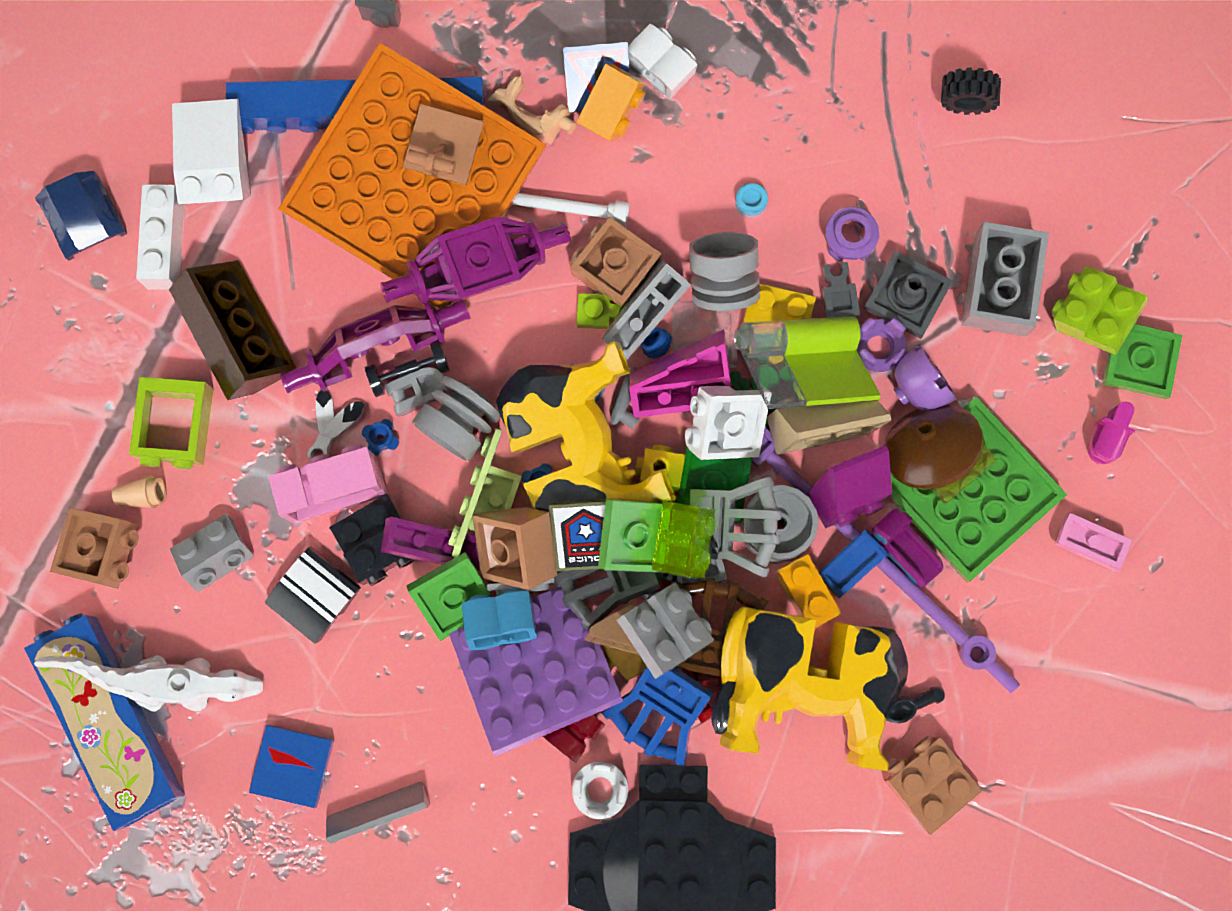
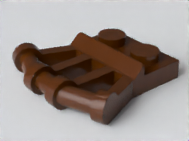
(710, 657)

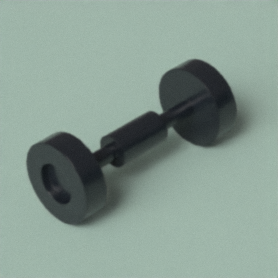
(375, 380)

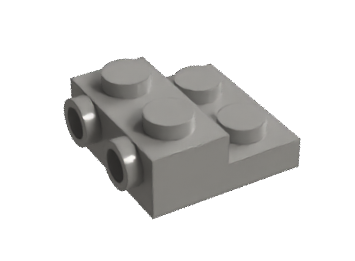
(666, 629)

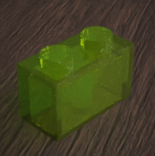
(684, 539)

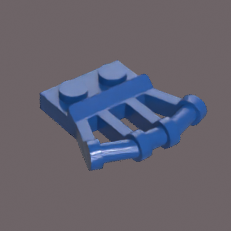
(673, 696)

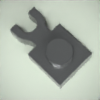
(839, 297)

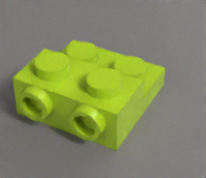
(1098, 310)

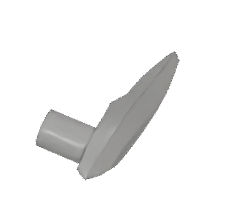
(623, 399)

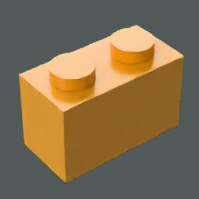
(612, 103)
(807, 591)

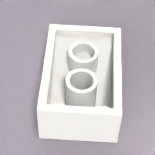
(209, 152)

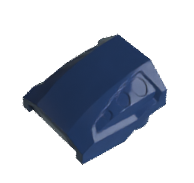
(79, 212)

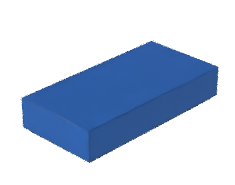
(853, 563)

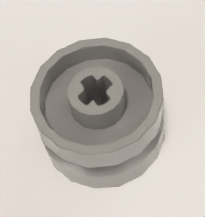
(798, 519)

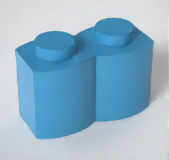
(499, 619)

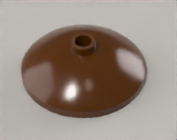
(934, 446)

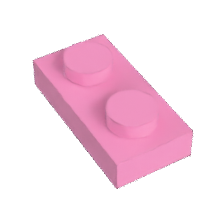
(1093, 542)

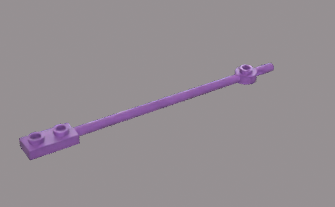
(988, 651)

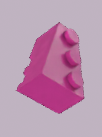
(673, 380)

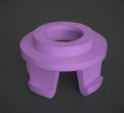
(843, 249)
(890, 330)

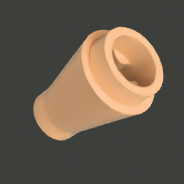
(141, 493)

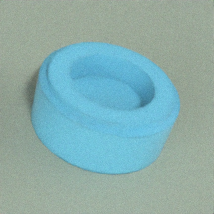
(751, 199)

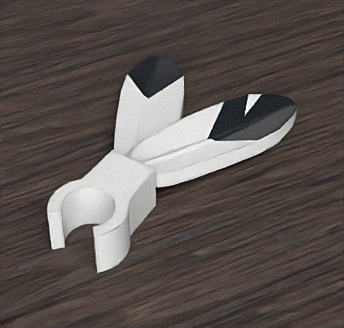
(330, 425)

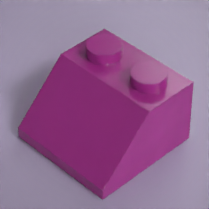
(853, 488)

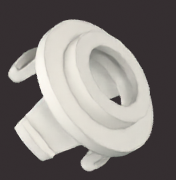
(586, 804)

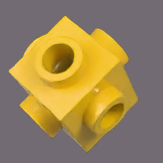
(661, 457)

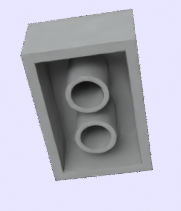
(1005, 279)

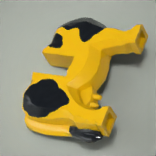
(560, 402)
(770, 672)

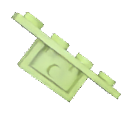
(492, 492)

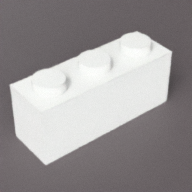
(160, 237)

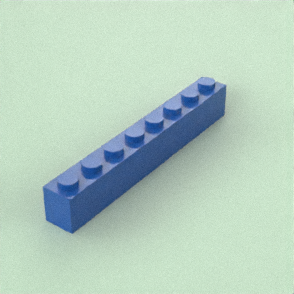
(309, 104)

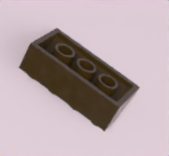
(231, 328)

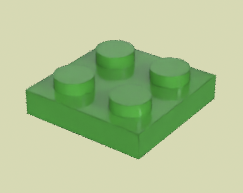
(1145, 362)
(629, 535)
(443, 592)

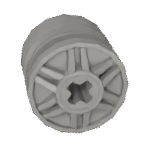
(724, 271)
(456, 418)

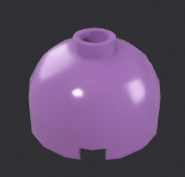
(921, 381)

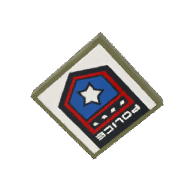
(577, 533)

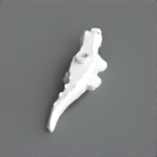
(156, 682)

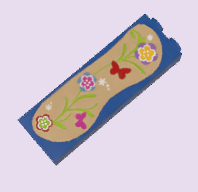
(105, 727)

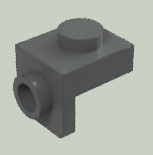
(379, 12)

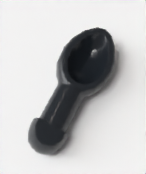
(906, 707)

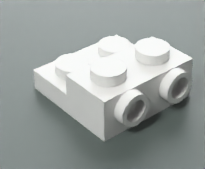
(726, 423)

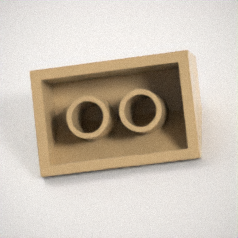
(824, 424)

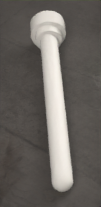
(618, 211)

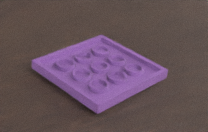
(540, 682)

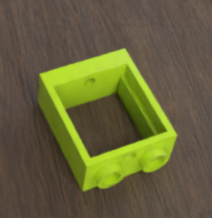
(176, 389)

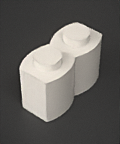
(661, 61)

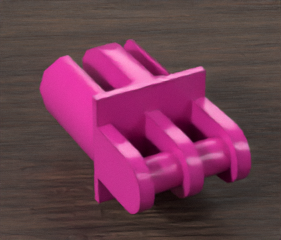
(1112, 434)

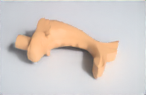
(542, 127)

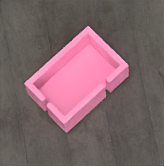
(327, 484)

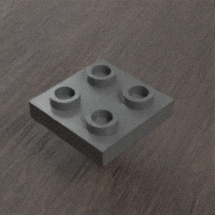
(908, 294)

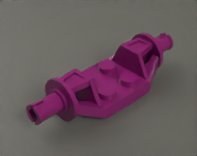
(475, 260)
(361, 335)

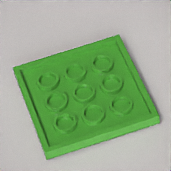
(989, 510)

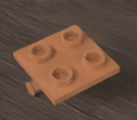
(443, 144)

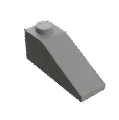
(646, 307)

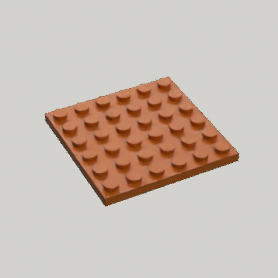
(373, 206)

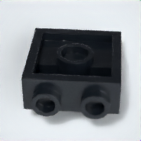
(362, 538)

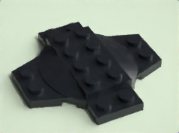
(672, 853)

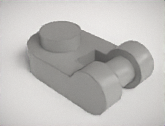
(423, 382)

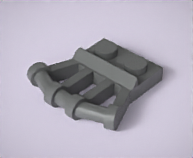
(625, 584)

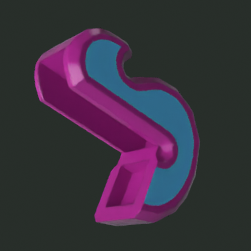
(907, 548)

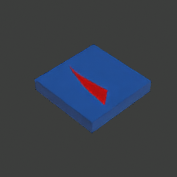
(291, 766)

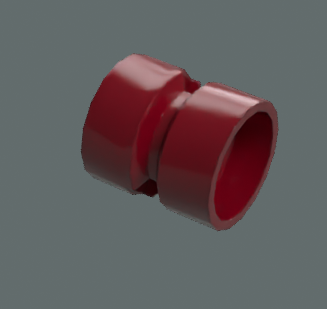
(571, 738)

